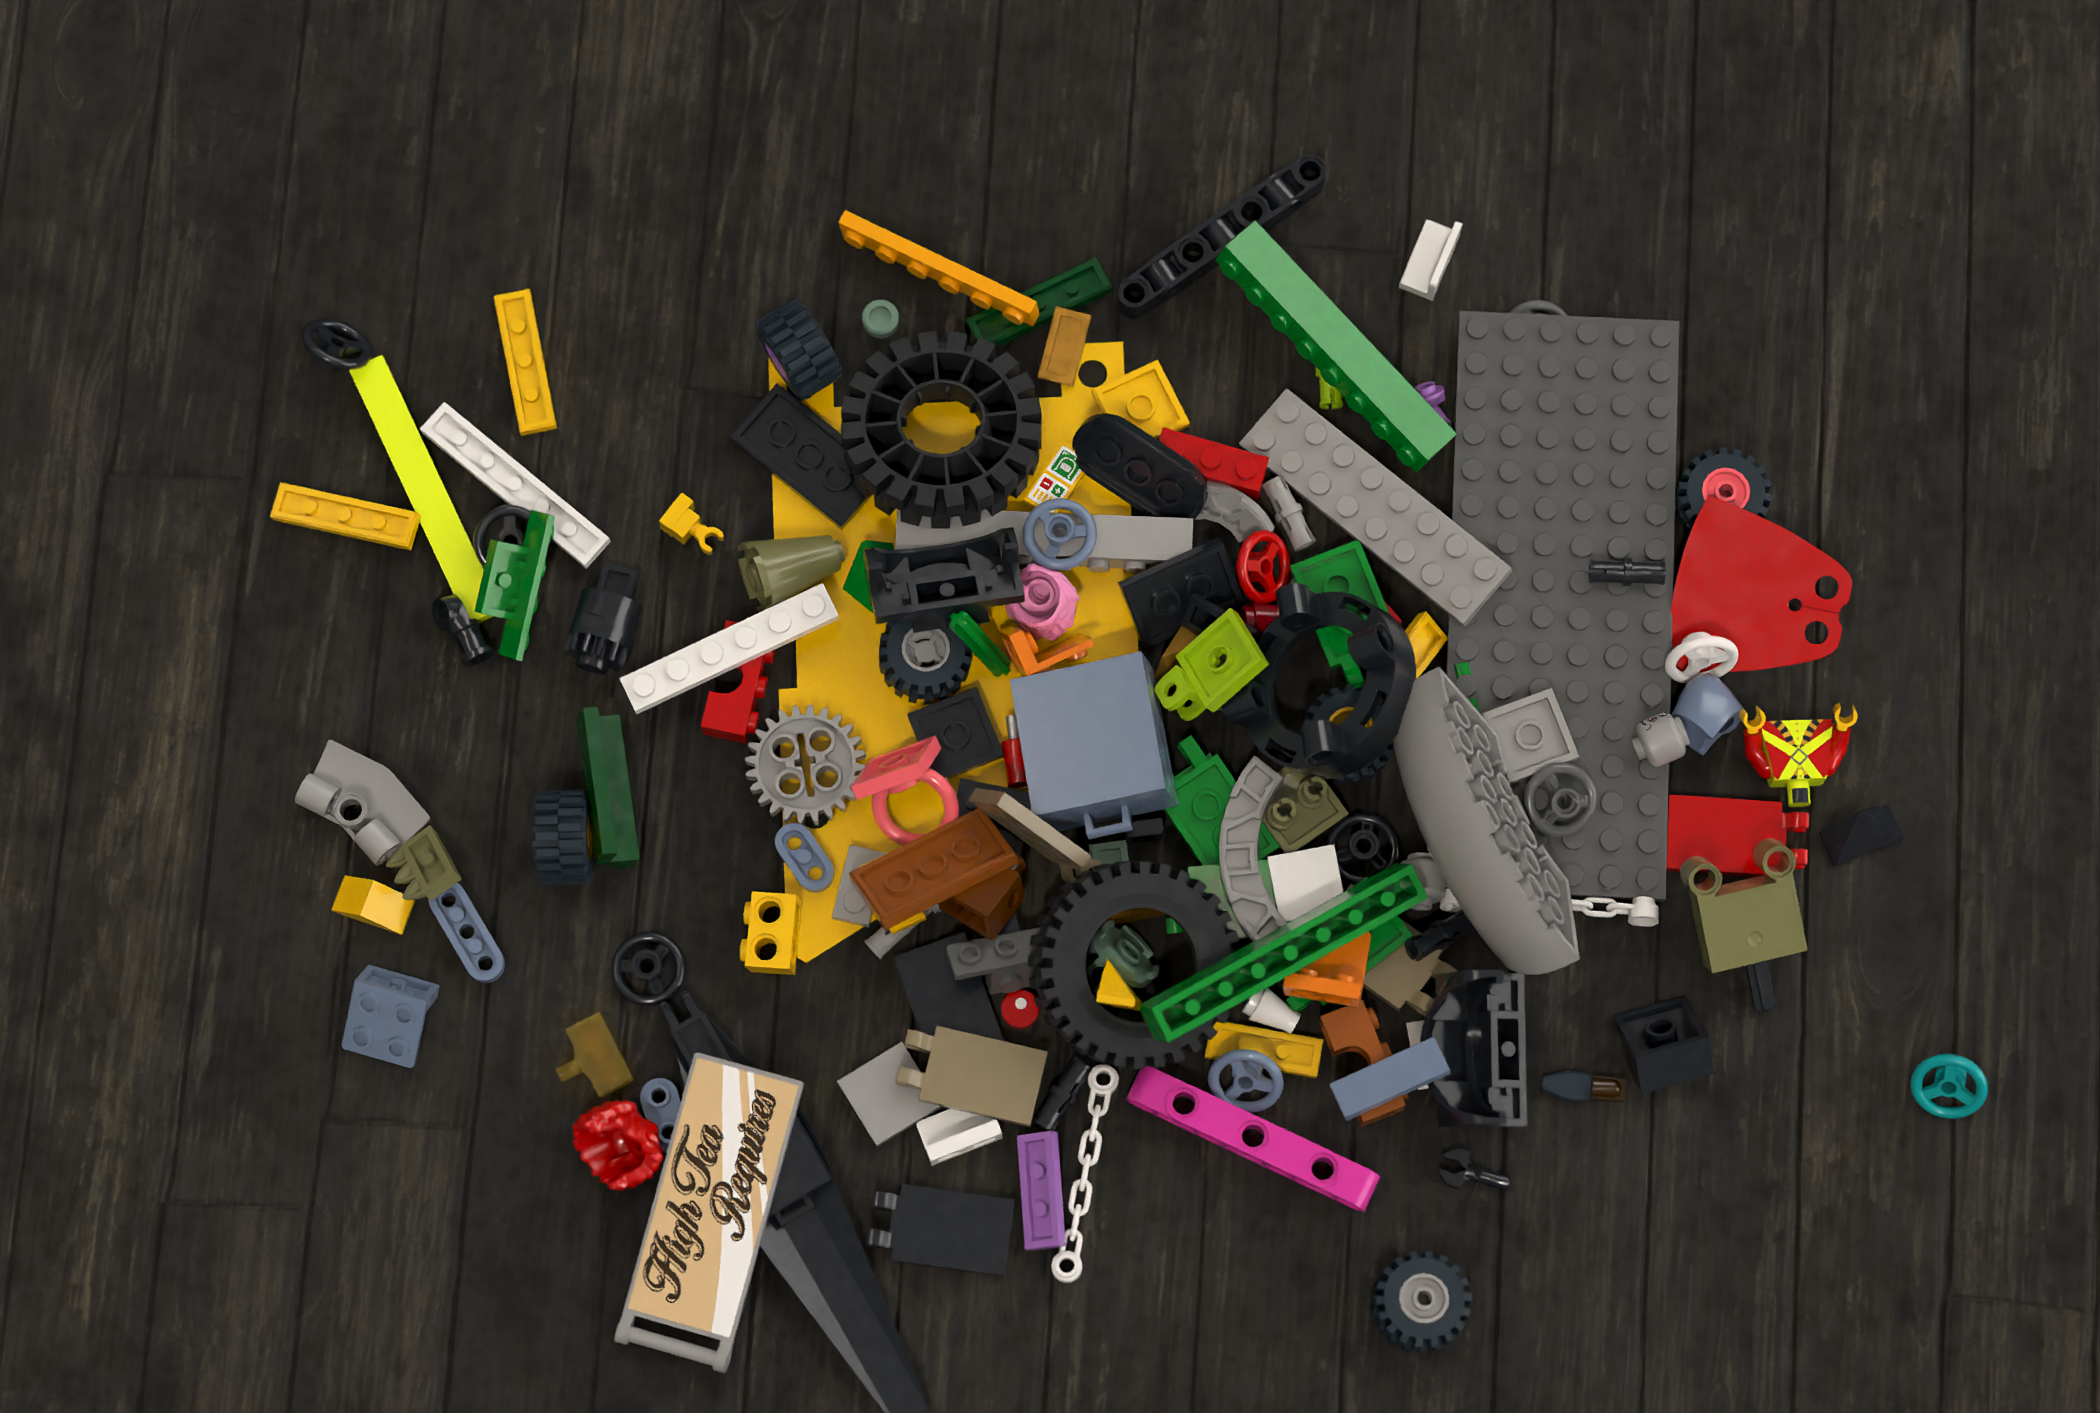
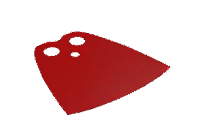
(1740, 584)

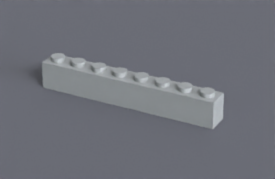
(1121, 540)

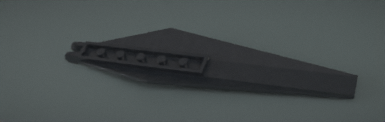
(820, 1252)

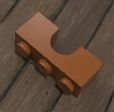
(1354, 1031)

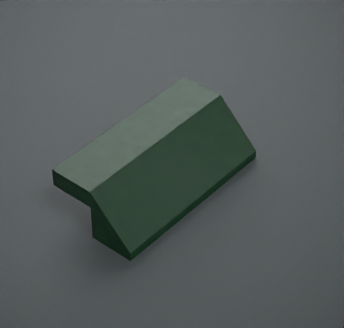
(607, 788)

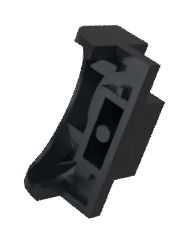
(944, 579)
(1479, 1048)

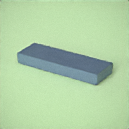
(1390, 1078)

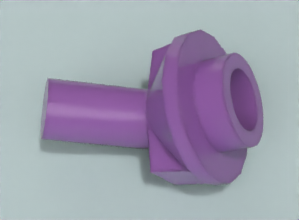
(1433, 395)

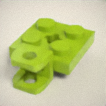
(1200, 677)

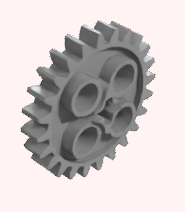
(774, 771)

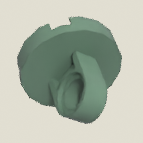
(1125, 952)

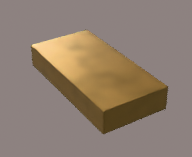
(1064, 346)

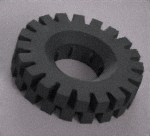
(932, 482)

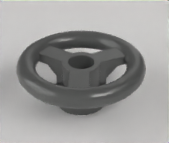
(1573, 803)

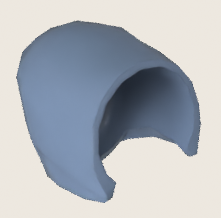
(1707, 711)

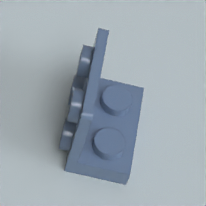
(388, 1015)

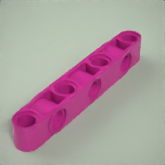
(1279, 1152)

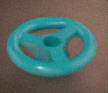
(1949, 1082)

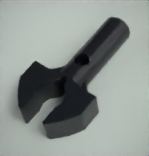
(1471, 1172)

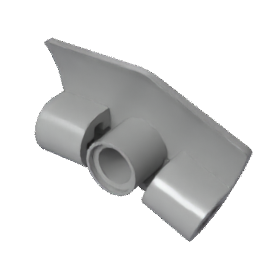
(347, 779)

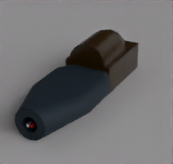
(1583, 1087)

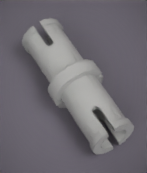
(1289, 513)

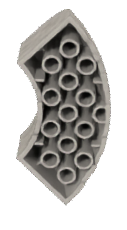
(1480, 830)

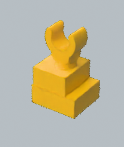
(683, 523)

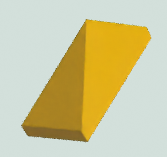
(1115, 991)

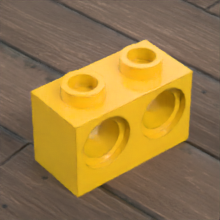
(782, 932)

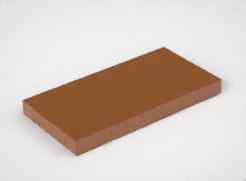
(933, 868)

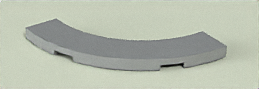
(1240, 849)

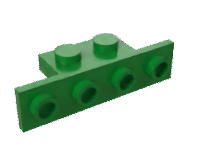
(513, 580)

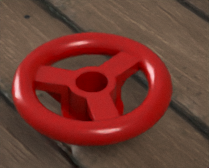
(1259, 566)

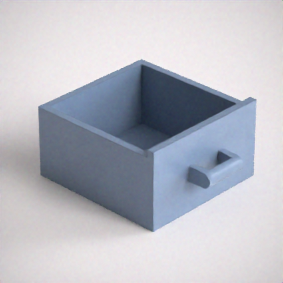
(1094, 744)

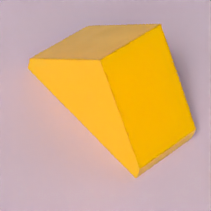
(373, 904)

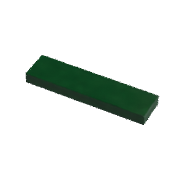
(1066, 290)

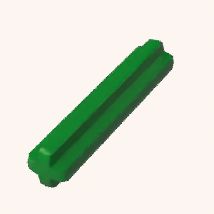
(979, 643)

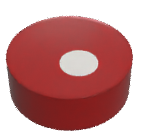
(1019, 1009)

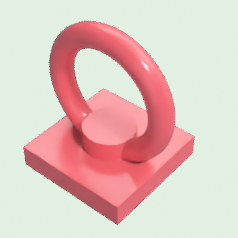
(898, 772)

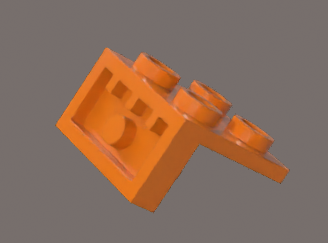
(1030, 661)
(1333, 977)

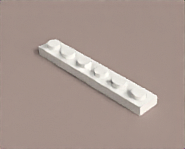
(513, 482)
(729, 648)

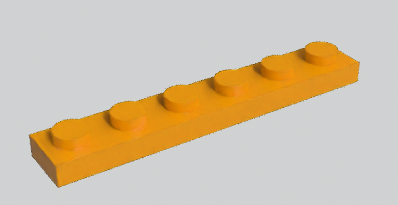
(950, 275)

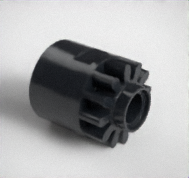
(602, 630)

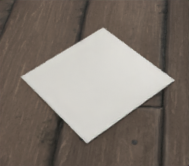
(1304, 880)

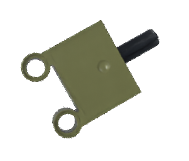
(1747, 918)

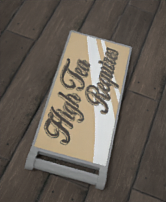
(711, 1207)

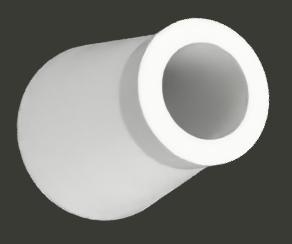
(1271, 1010)

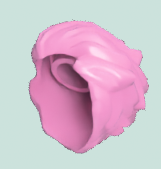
(1047, 605)

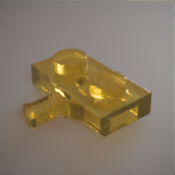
(596, 1056)

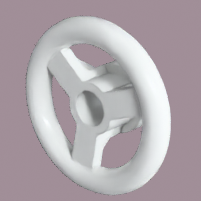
(1701, 653)

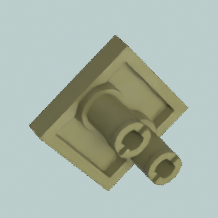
(1301, 810)

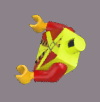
(1796, 751)

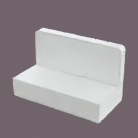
(1430, 259)
(956, 1133)

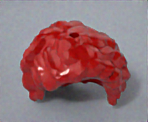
(618, 1144)

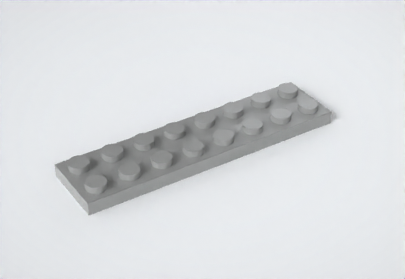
(1376, 508)

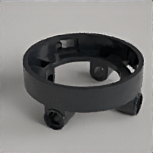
(1376, 646)

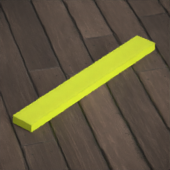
(421, 481)

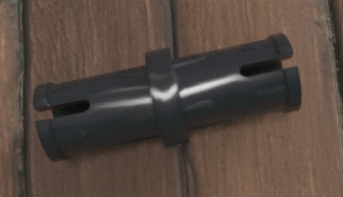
(1626, 572)
(1438, 936)
(1062, 1095)

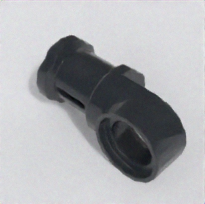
(452, 616)

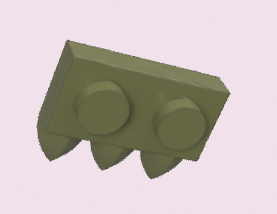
(424, 866)

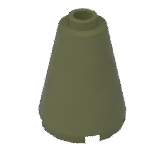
(787, 566)

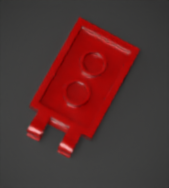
(1728, 832)

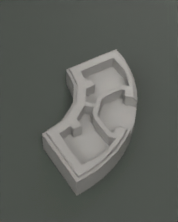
(1234, 511)

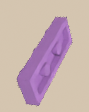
(1041, 1190)

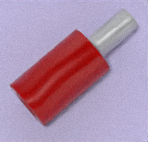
(1013, 756)

